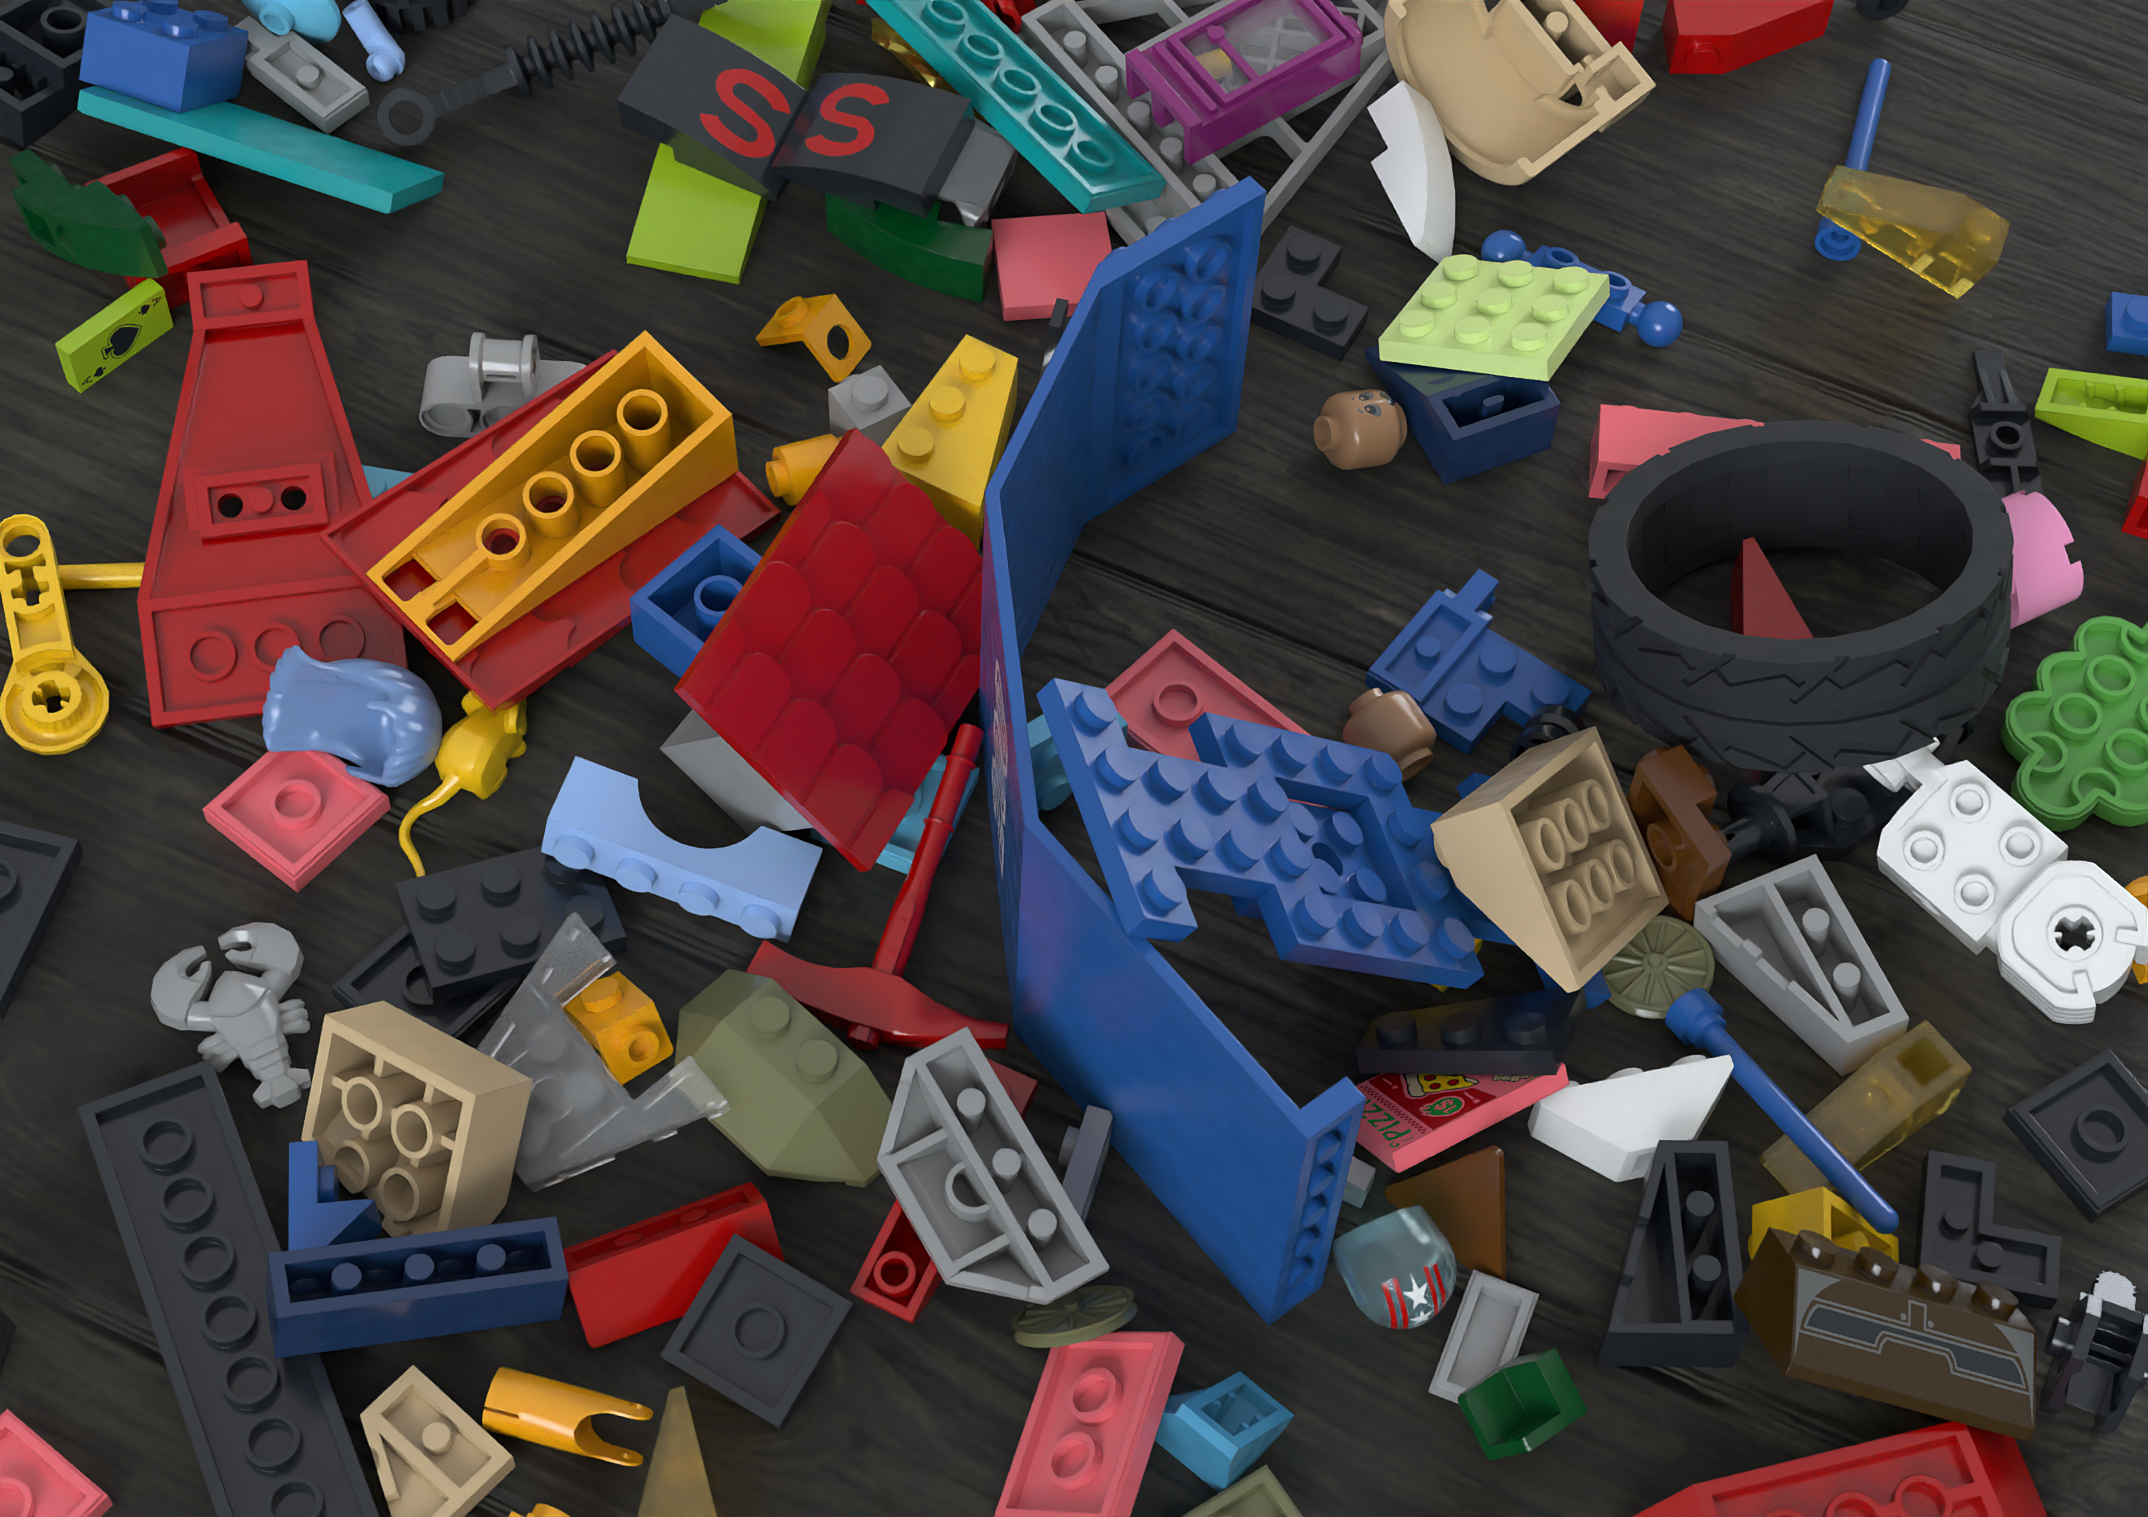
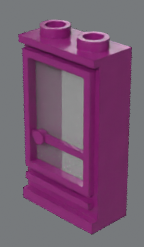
(1244, 68)

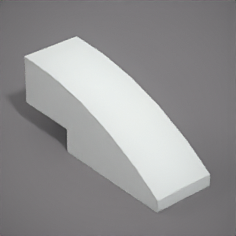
(1416, 169)

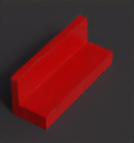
(659, 1264)

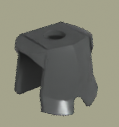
(978, 178)

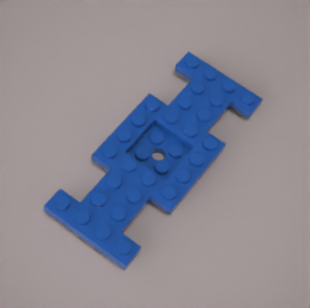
(1327, 881)

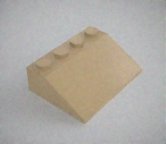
(1555, 857)

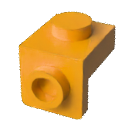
(621, 1025)

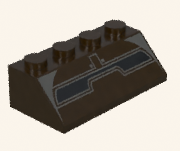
(1893, 1331)

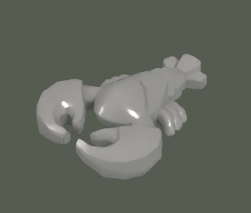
(241, 1007)

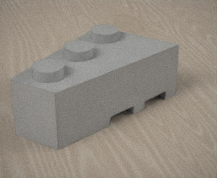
(1805, 961)

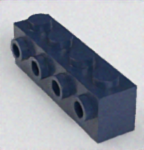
(415, 1286)

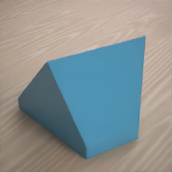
(1221, 1429)

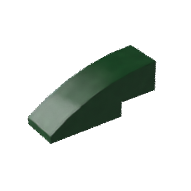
(920, 250)

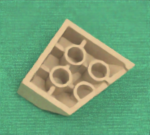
(415, 1119)

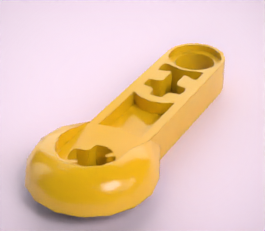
(44, 653)

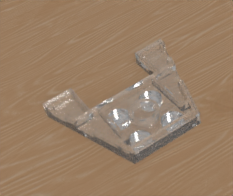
(576, 1103)

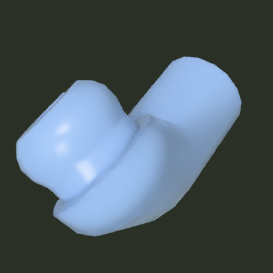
(385, 54)

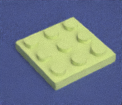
(1495, 317)

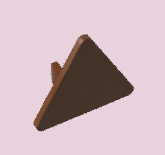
(1465, 1204)

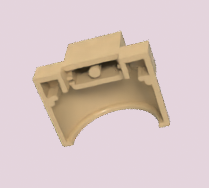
(1506, 75)

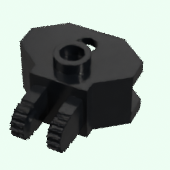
(2098, 1353)

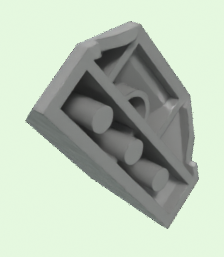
(980, 1181)

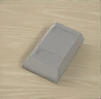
(1483, 1334)

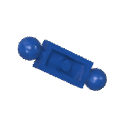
(1656, 323)

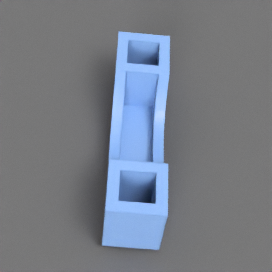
(751, 883)

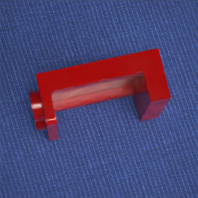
(188, 215)

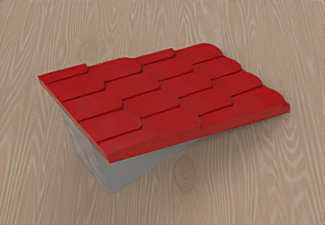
(837, 661)

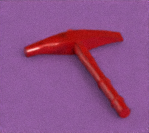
(876, 1000)

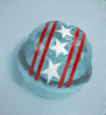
(1397, 1268)

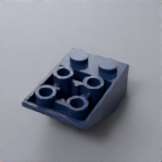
(1468, 417)

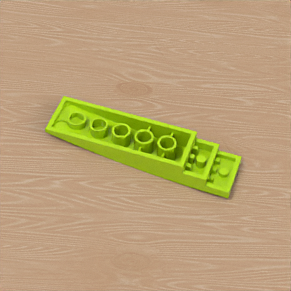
(694, 219)

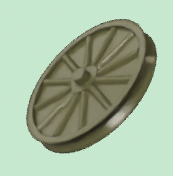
(1659, 967)
(1074, 1317)

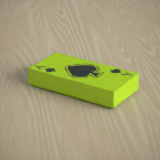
(114, 334)

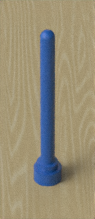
(1832, 239)
(1700, 1022)

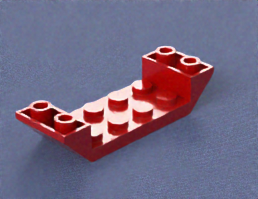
(1913, 1474)

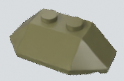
(793, 1087)

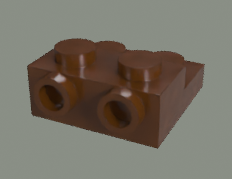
(1672, 810)

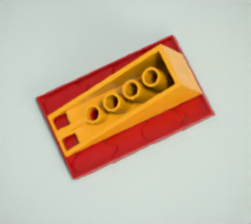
(551, 519)

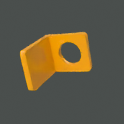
(810, 322)

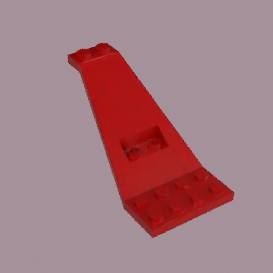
(252, 426)

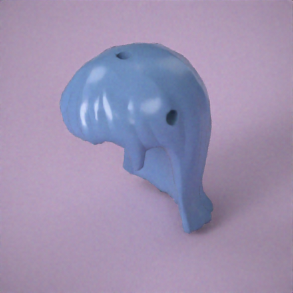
(356, 710)

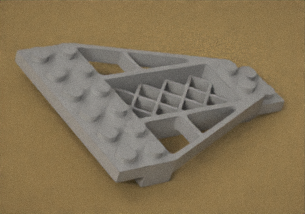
(1078, 51)

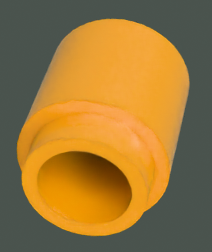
(798, 465)

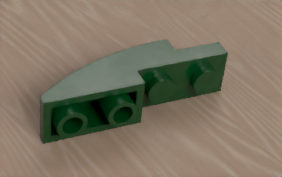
(86, 222)

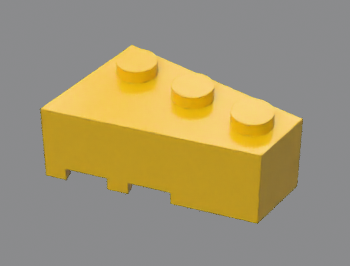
(959, 433)

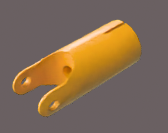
(556, 1415)

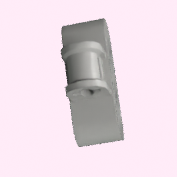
(479, 390)

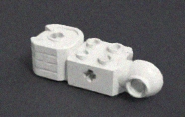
(2008, 886)

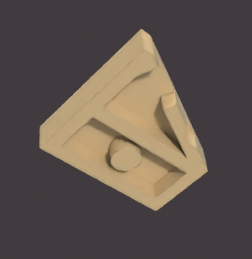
(430, 1450)

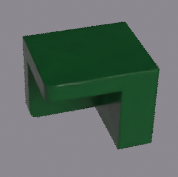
(1521, 1404)

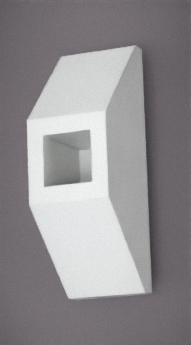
(1621, 1119)

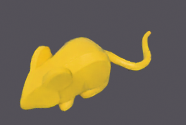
(470, 759)

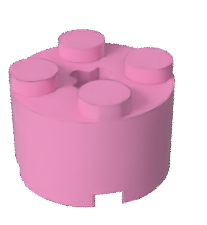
(2040, 562)

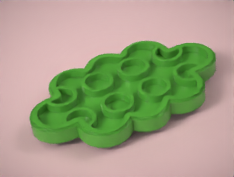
(2084, 730)

